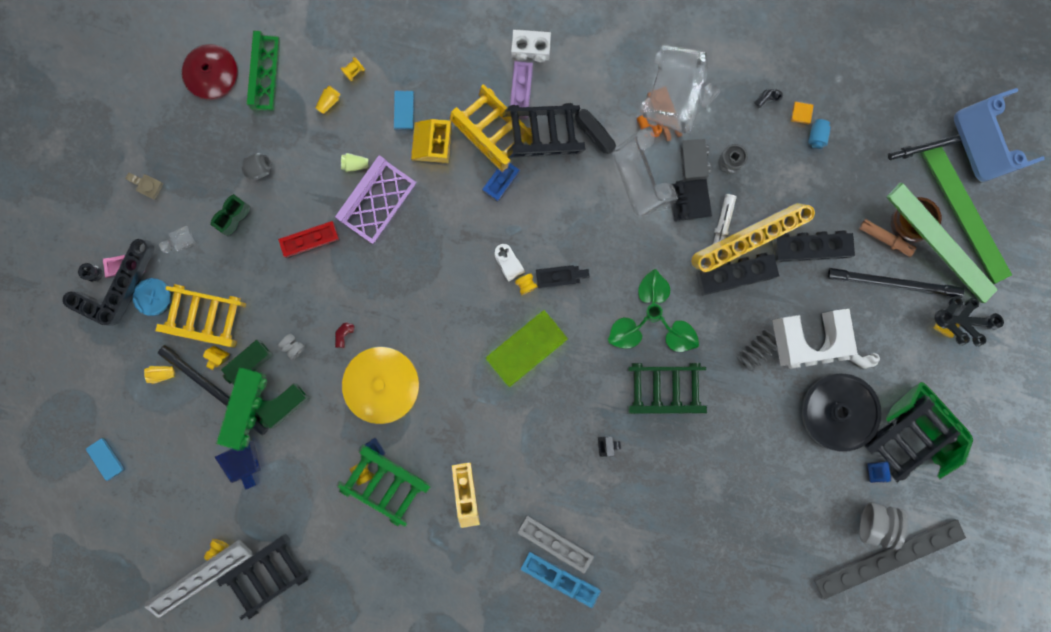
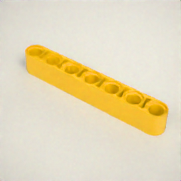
(762, 236)

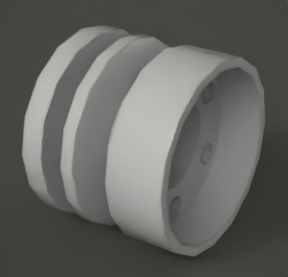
(883, 526)

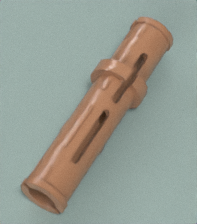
(893, 241)

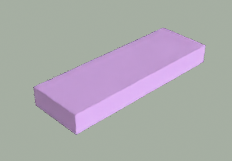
(521, 85)

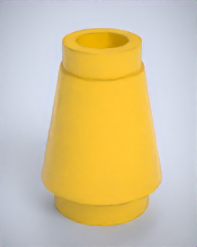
(327, 99)
(156, 374)

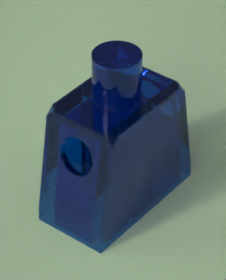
(240, 465)

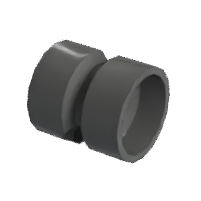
(733, 159)

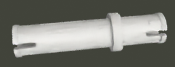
(729, 200)

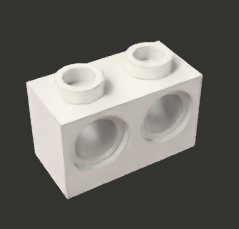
(531, 40)

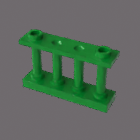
(384, 466)

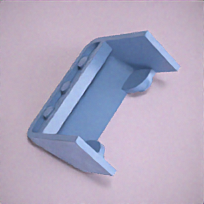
(985, 141)

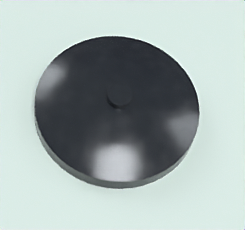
(841, 412)

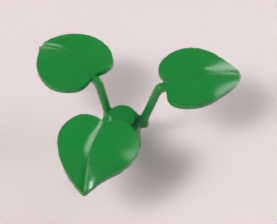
(653, 289)

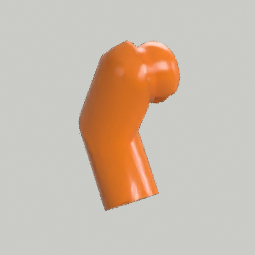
(643, 123)

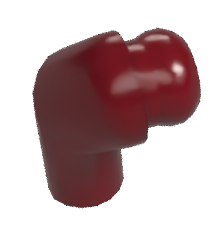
(341, 332)

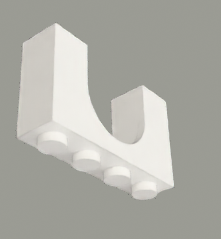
(794, 349)

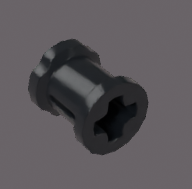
(85, 275)

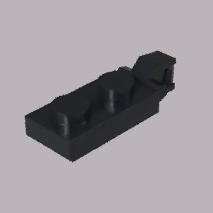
(560, 276)

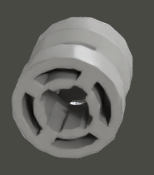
(291, 346)

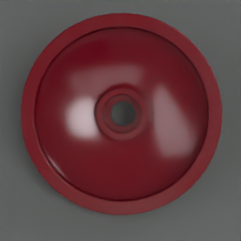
(214, 81)

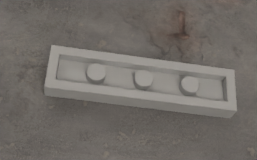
(555, 544)

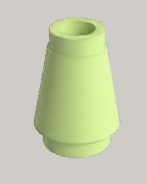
(353, 162)

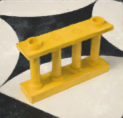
(474, 131)
(206, 334)

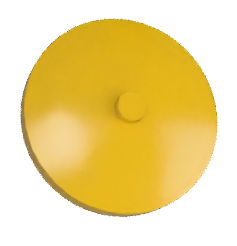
(380, 385)

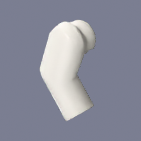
(865, 362)

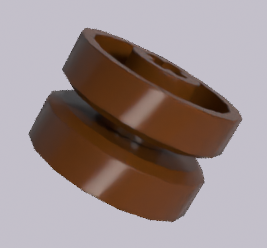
(903, 228)

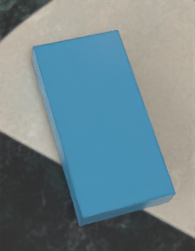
(404, 110)
(105, 459)

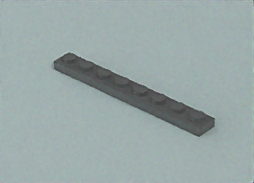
(889, 559)

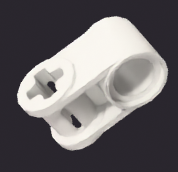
(510, 265)

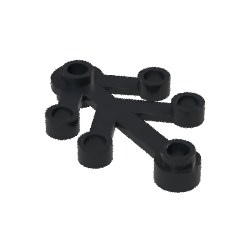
(946, 319)

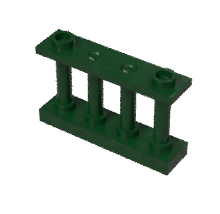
(657, 406)

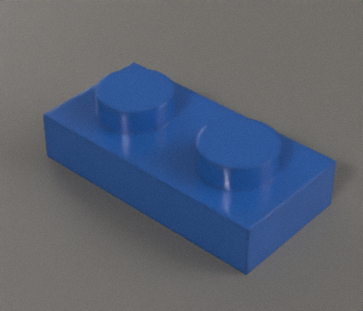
(500, 182)

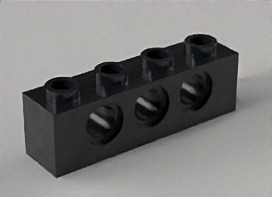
(843, 241)
(766, 263)

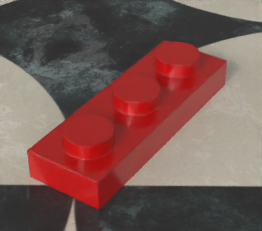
(308, 239)

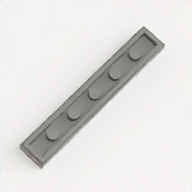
(198, 579)

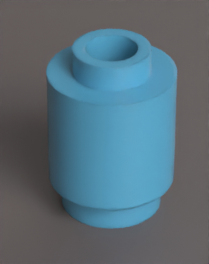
(819, 133)

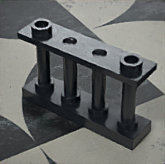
(536, 148)
(908, 419)
(247, 569)

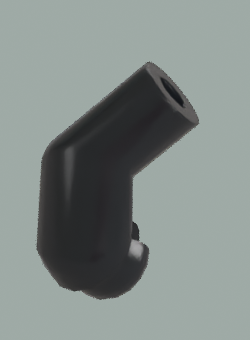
(769, 95)

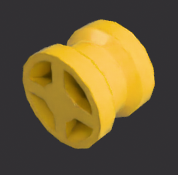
(526, 284)

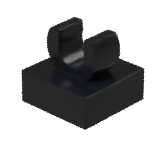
(607, 446)

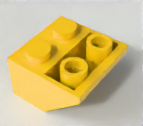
(432, 141)

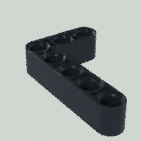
(125, 294)

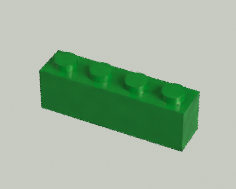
(241, 409)

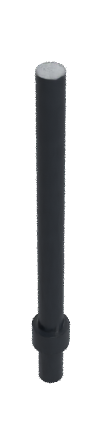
(908, 151)

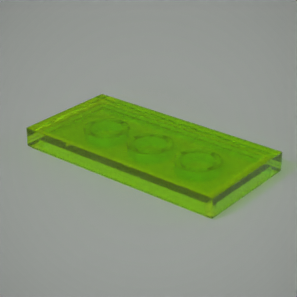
(526, 348)

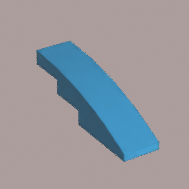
(561, 580)

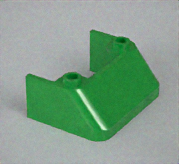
(953, 454)

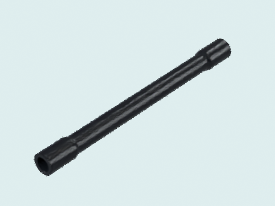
(844, 275)
(173, 358)

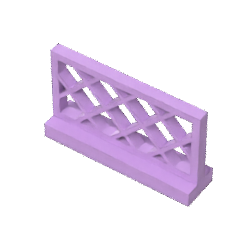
(363, 188)

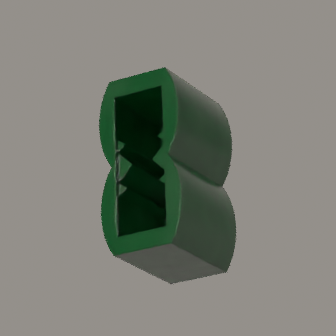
(228, 218)

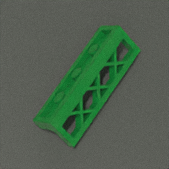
(256, 68)

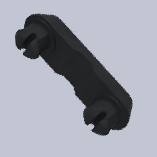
(595, 131)

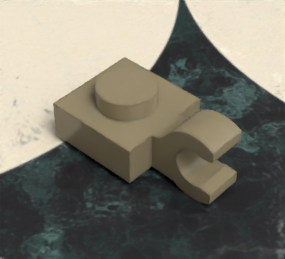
(147, 185)

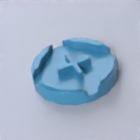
(152, 297)

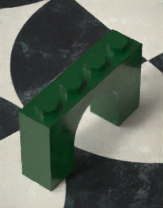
(271, 411)

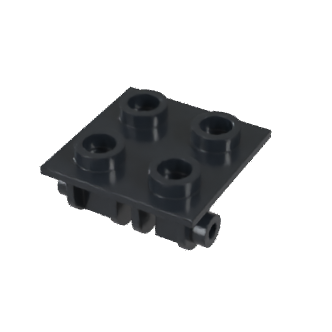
(692, 200)

